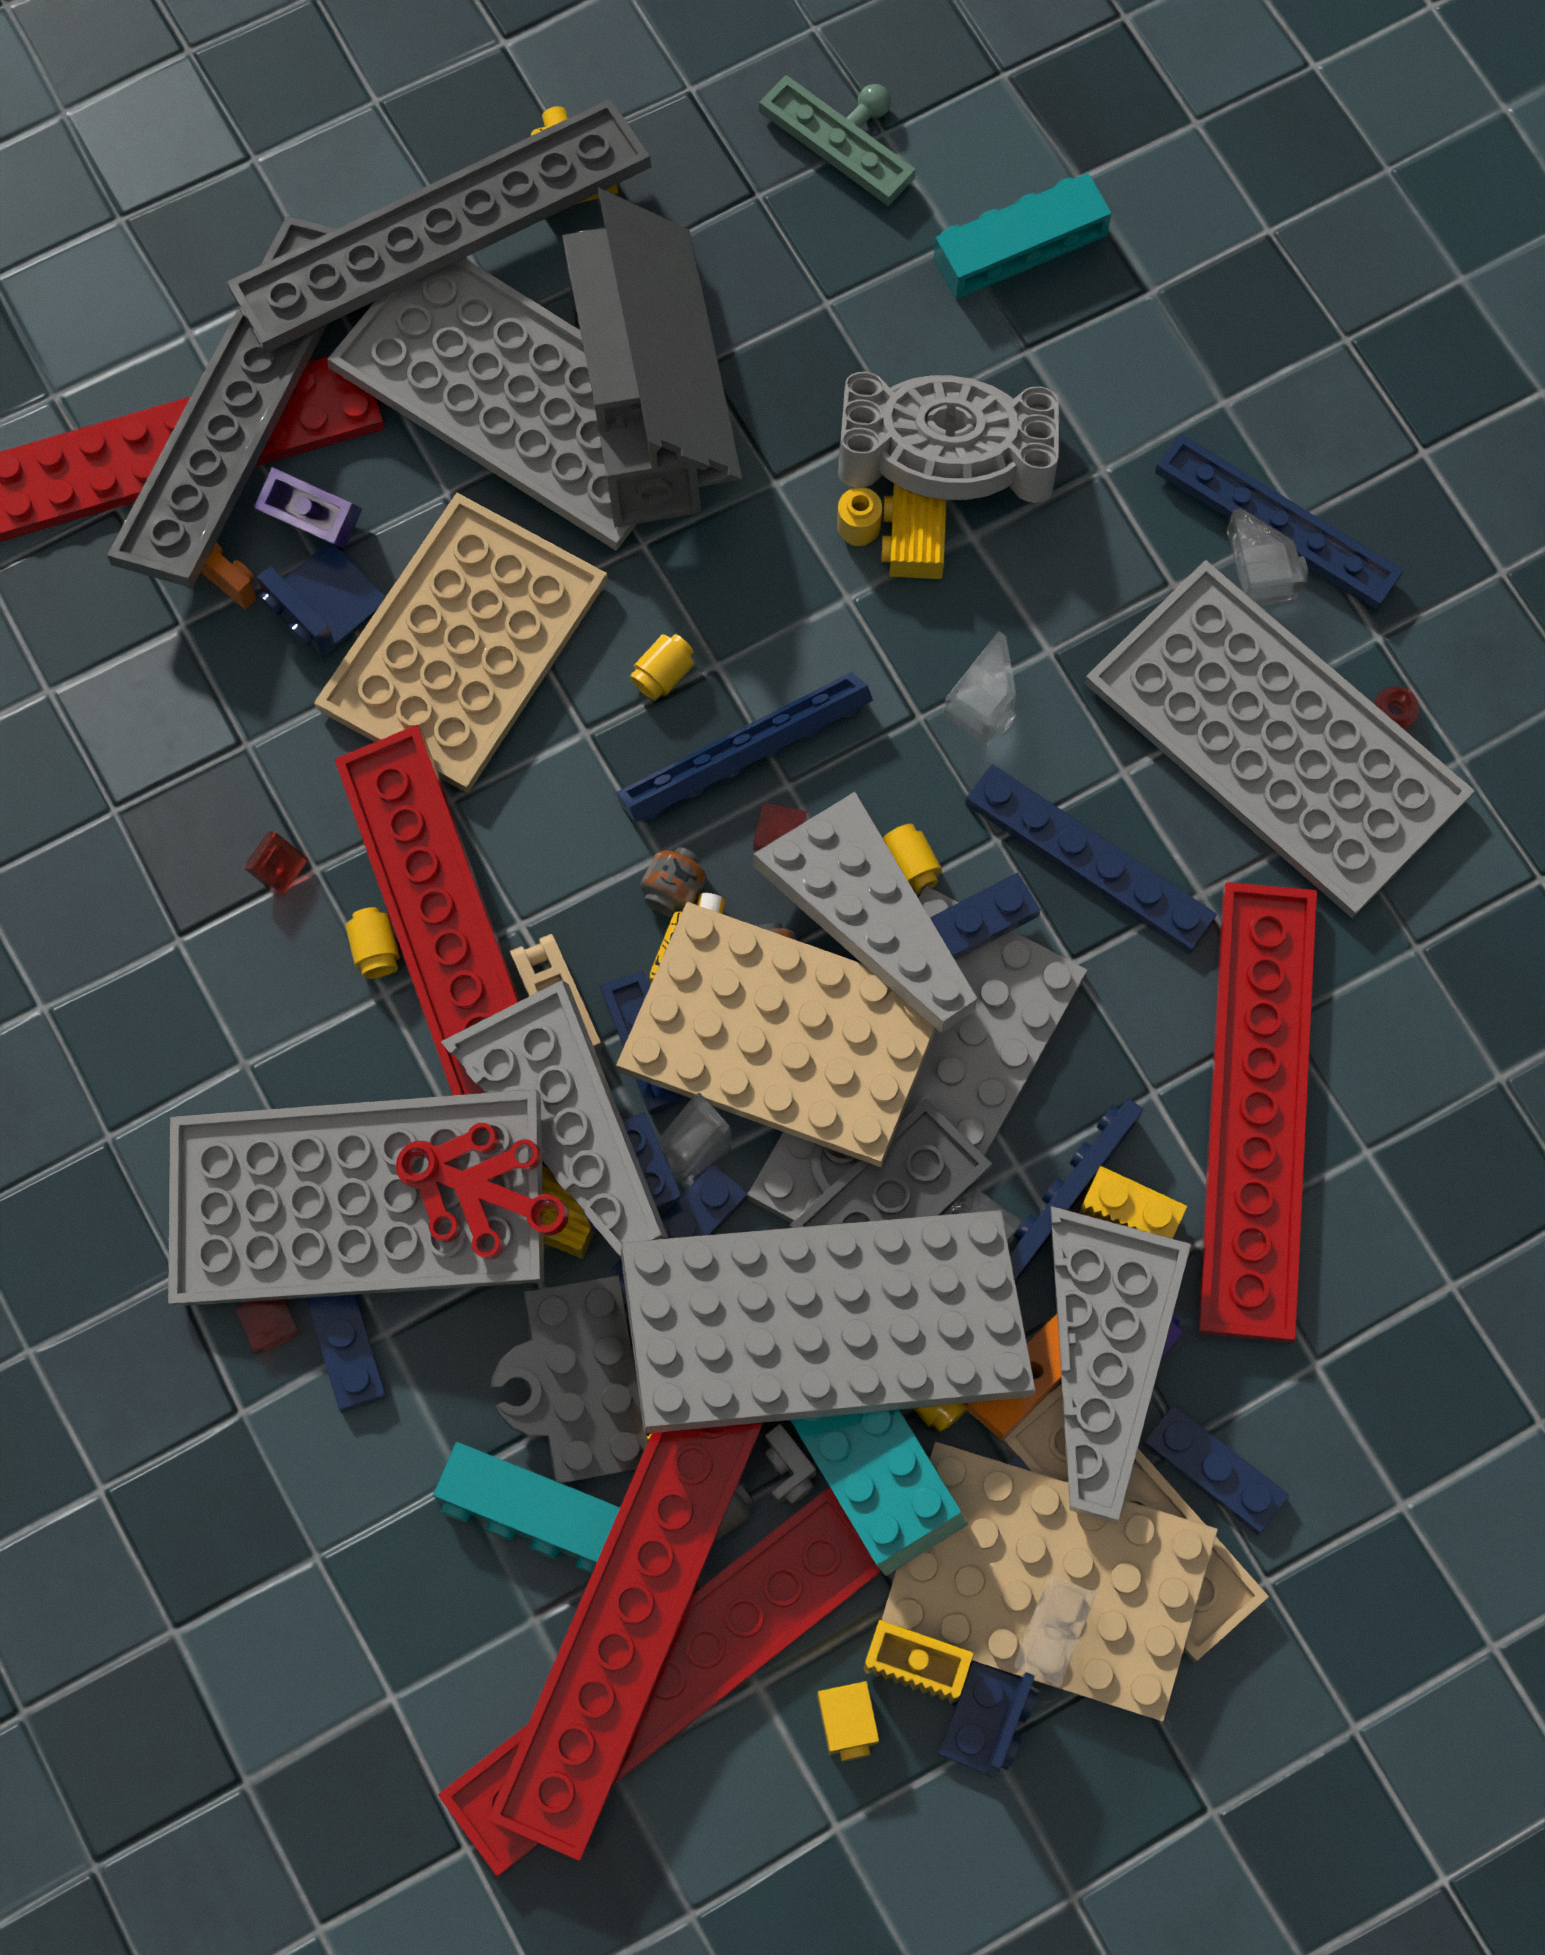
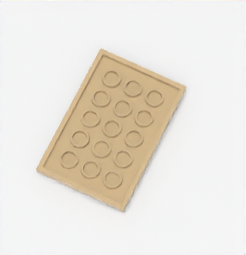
(463, 639)
(778, 1035)
(990, 1575)

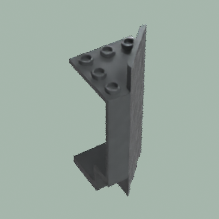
(649, 363)

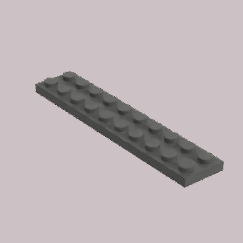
(438, 225)
(215, 443)

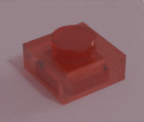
(775, 823)
(275, 863)
(267, 1323)

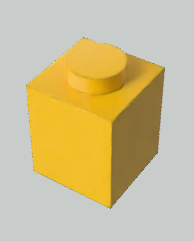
(848, 1720)

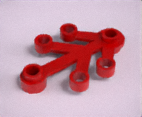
(474, 1185)

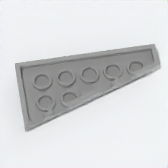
(858, 894)
(584, 1140)
(1113, 1323)

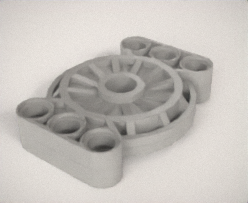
(949, 437)

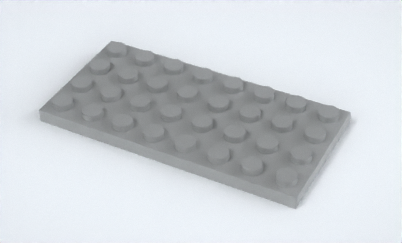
(492, 383)
(1279, 738)
(970, 1068)
(316, 1203)
(824, 1321)

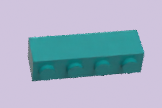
(1021, 235)
(524, 1505)

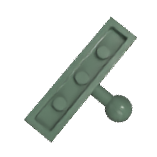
(840, 138)

